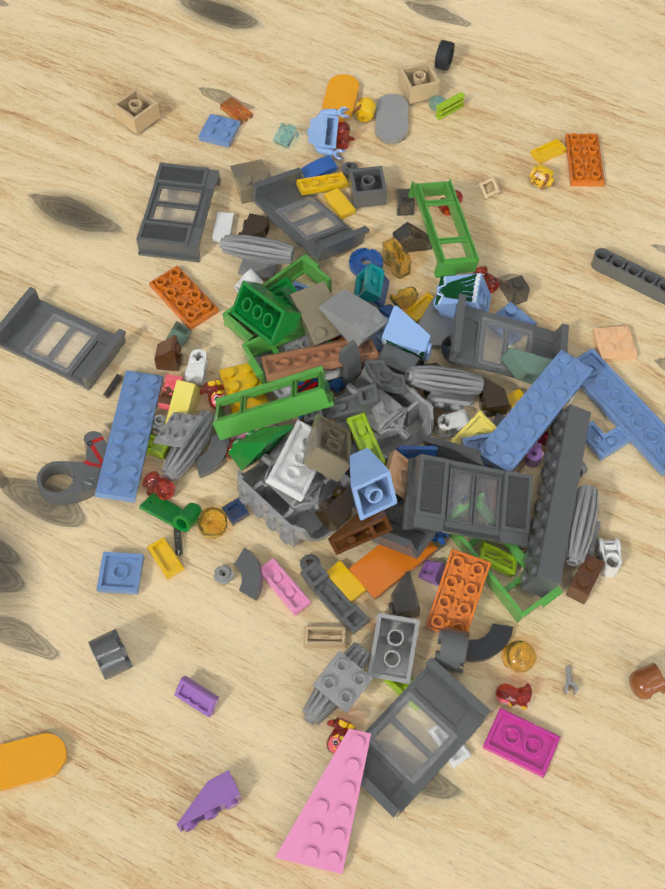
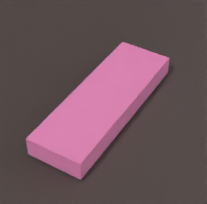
(284, 587)

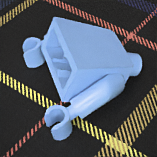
(324, 131)

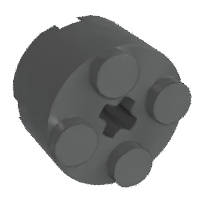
(453, 649)
(110, 654)

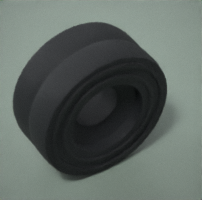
(444, 55)

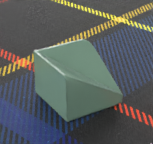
(181, 331)

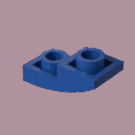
(320, 167)

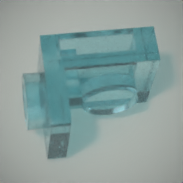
(285, 135)

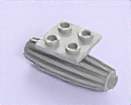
(257, 253)
(445, 385)
(187, 437)
(584, 525)
(338, 684)

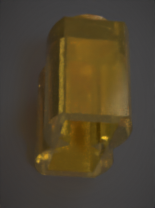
(396, 258)

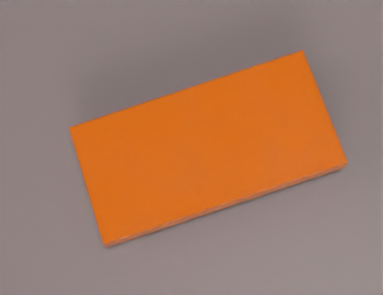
(584, 160)
(184, 297)
(385, 567)
(458, 592)

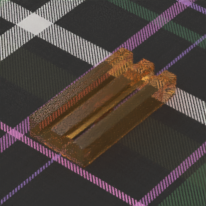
(233, 112)

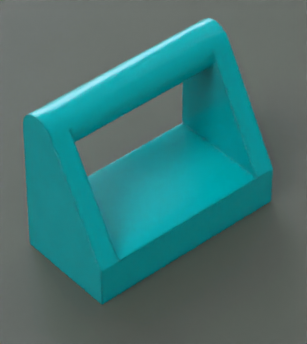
(373, 283)

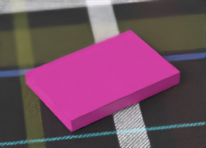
(521, 742)

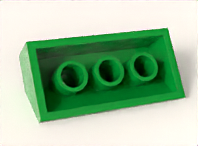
(264, 312)

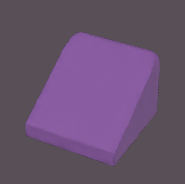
(432, 572)

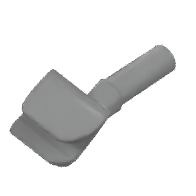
(569, 682)

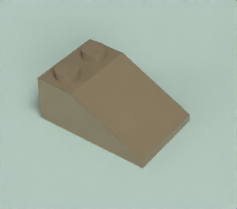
(247, 174)
(314, 322)
(328, 448)

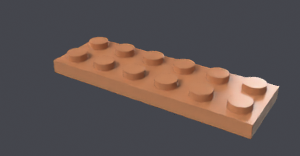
(299, 360)

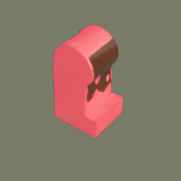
(168, 390)

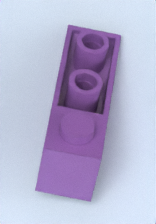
(215, 796)

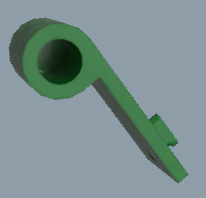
(172, 514)

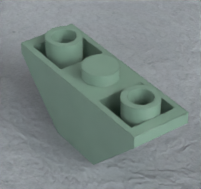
(525, 365)

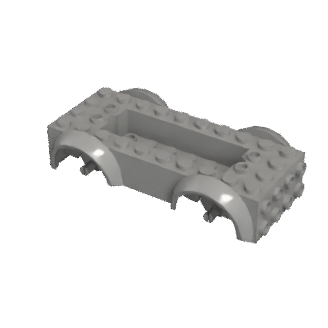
(395, 423)

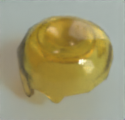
(405, 298)
(212, 522)
(519, 656)

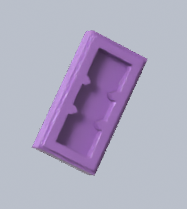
(197, 696)

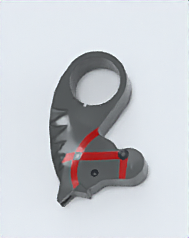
(84, 474)

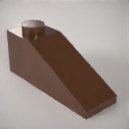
(360, 531)

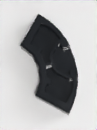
(489, 645)

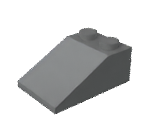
(353, 317)
(393, 648)

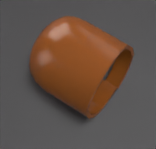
(647, 681)

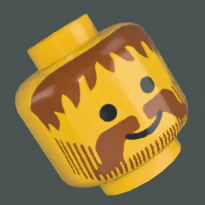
(365, 109)
(542, 176)

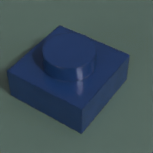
(235, 511)

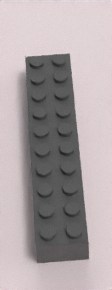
(555, 502)

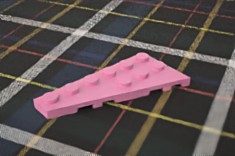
(326, 822)

